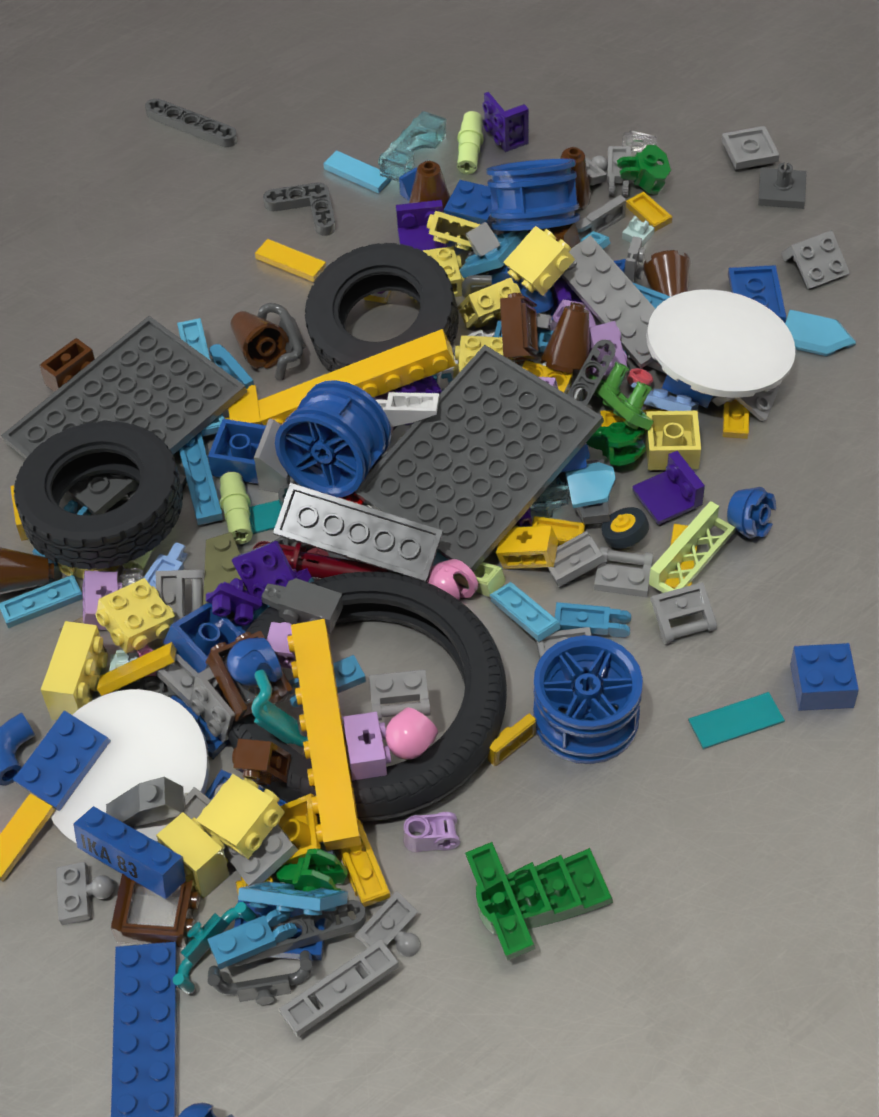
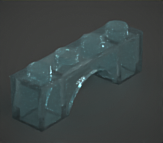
(423, 132)

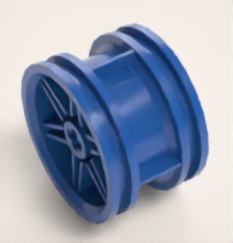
(533, 194)
(333, 438)
(587, 680)

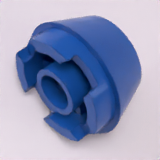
(750, 511)

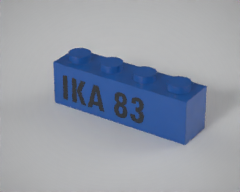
(129, 852)

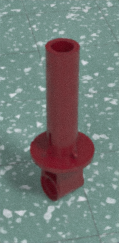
(320, 565)

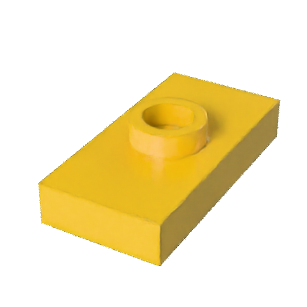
(512, 739)

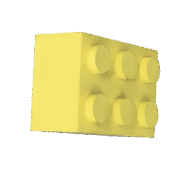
(74, 669)

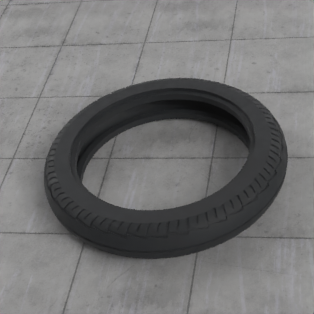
(466, 742)

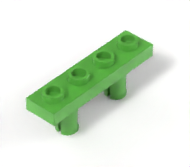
(624, 407)

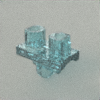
(552, 498)

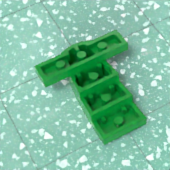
(534, 894)

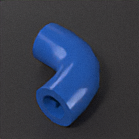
(12, 735)

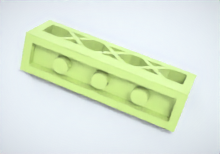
(686, 543)

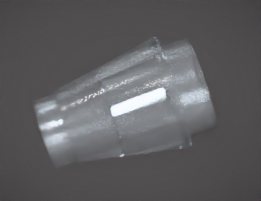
(637, 140)

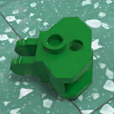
(645, 170)
(617, 443)
(314, 871)

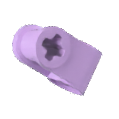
(432, 831)

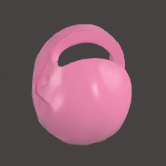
(442, 577)
(410, 734)

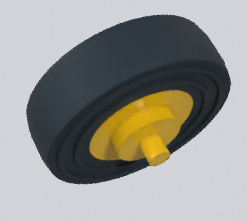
(625, 527)

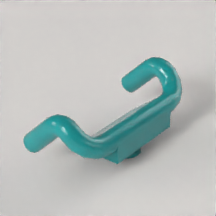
(273, 718)
(199, 944)

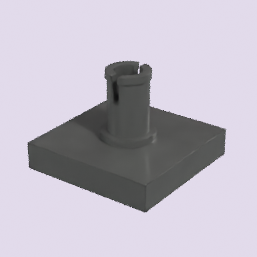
(782, 187)

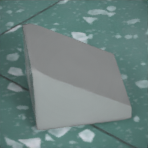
(482, 239)

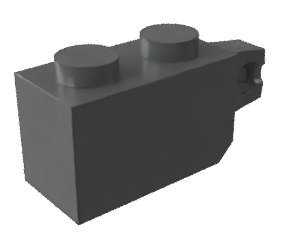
(304, 602)

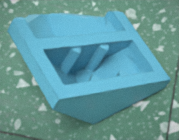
(590, 484)

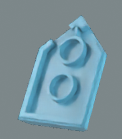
(817, 333)

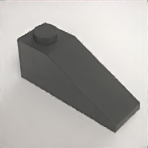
(148, 802)

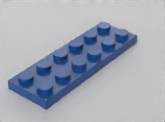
(144, 1031)

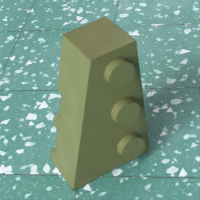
(219, 565)

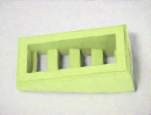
(490, 582)

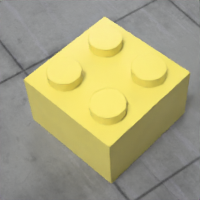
(672, 433)
(201, 854)

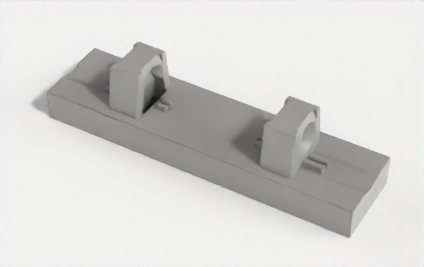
(339, 987)

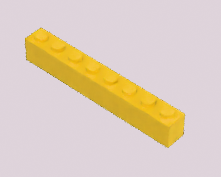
(373, 375)
(325, 735)

